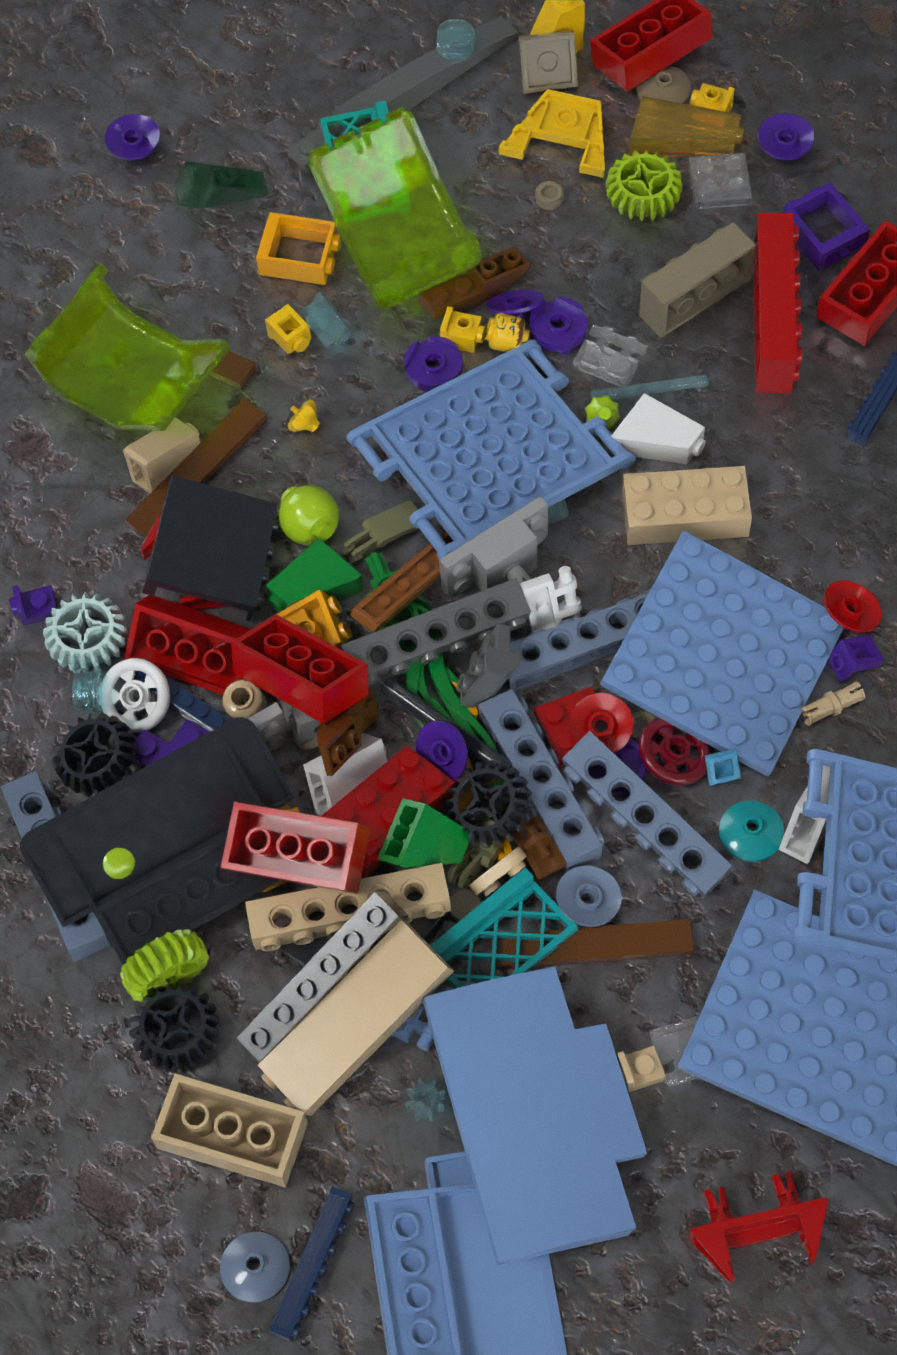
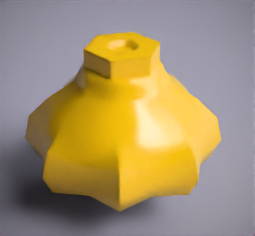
(304, 417)

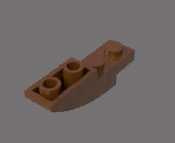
(476, 285)
(342, 734)

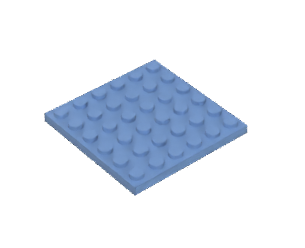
(723, 653)

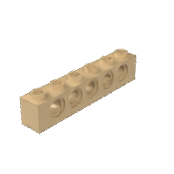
(298, 906)

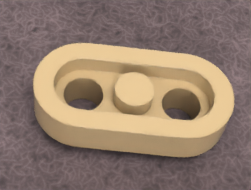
(489, 880)

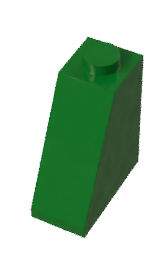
(313, 571)
(423, 837)

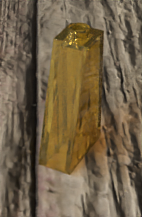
(683, 130)

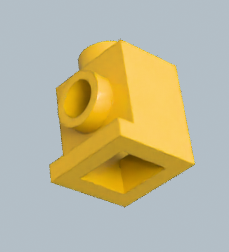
(713, 98)
(463, 329)
(288, 330)

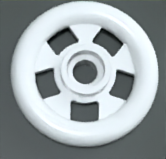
(154, 679)

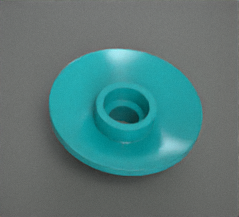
(749, 844)

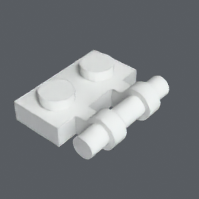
(542, 599)

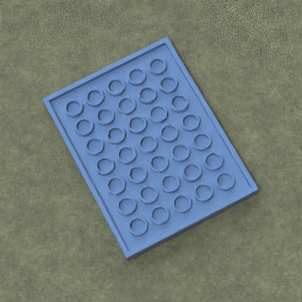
(803, 1030)

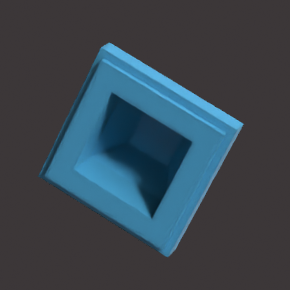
(722, 767)

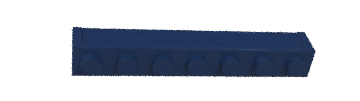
(875, 403)
(189, 705)
(312, 1265)

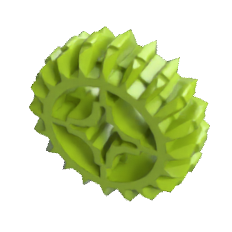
(644, 185)
(166, 959)

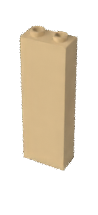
(354, 1019)

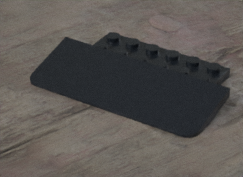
(174, 826)

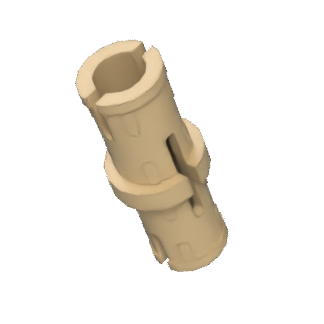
(832, 703)

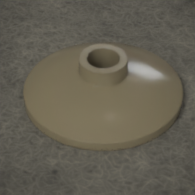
(668, 85)

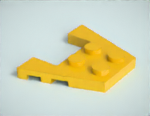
(565, 121)

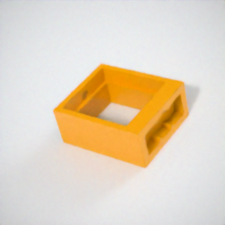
(298, 228)

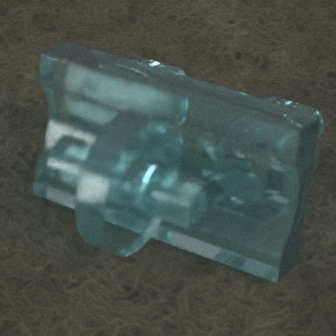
(326, 321)

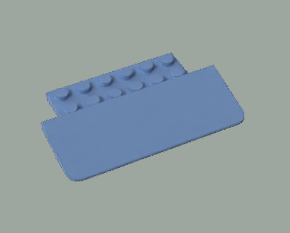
(442, 1277)

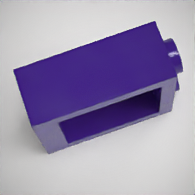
(837, 248)

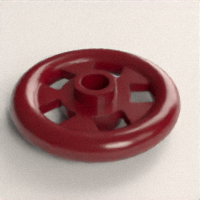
(669, 773)

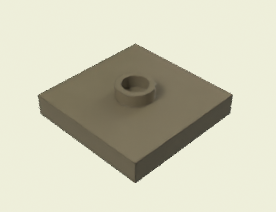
(548, 61)

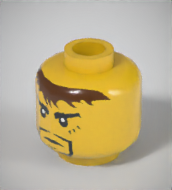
(505, 332)

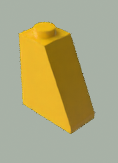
(562, 16)

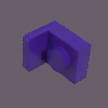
(33, 605)
(854, 655)

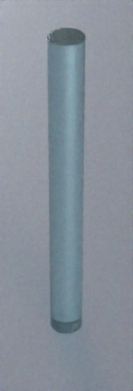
(651, 387)

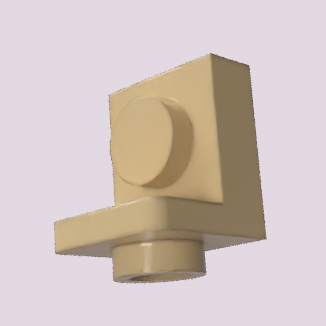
(640, 1068)

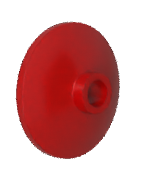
(852, 606)
(606, 709)

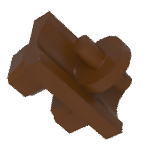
(539, 847)

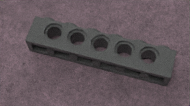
(506, 596)

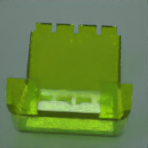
(393, 209)
(119, 362)

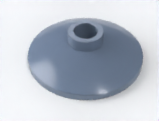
(593, 884)
(257, 1284)

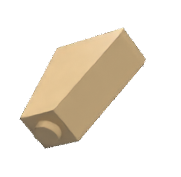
(159, 453)

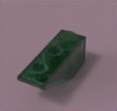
(215, 185)

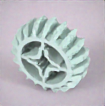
(71, 624)

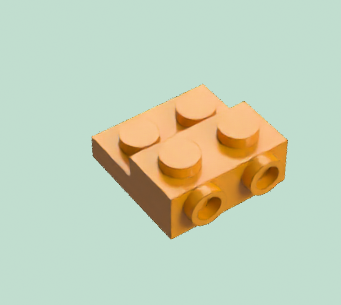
(320, 617)

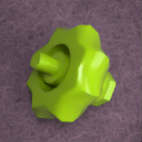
(605, 409)

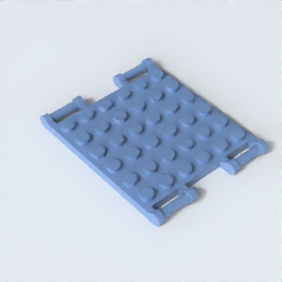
(489, 446)
(859, 857)

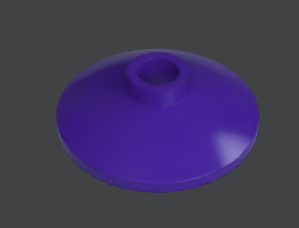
(786, 136)
(132, 137)
(515, 302)
(443, 747)

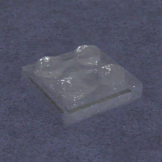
(719, 181)

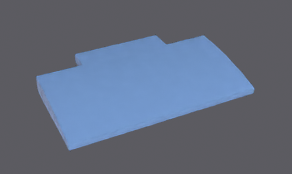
(536, 1113)

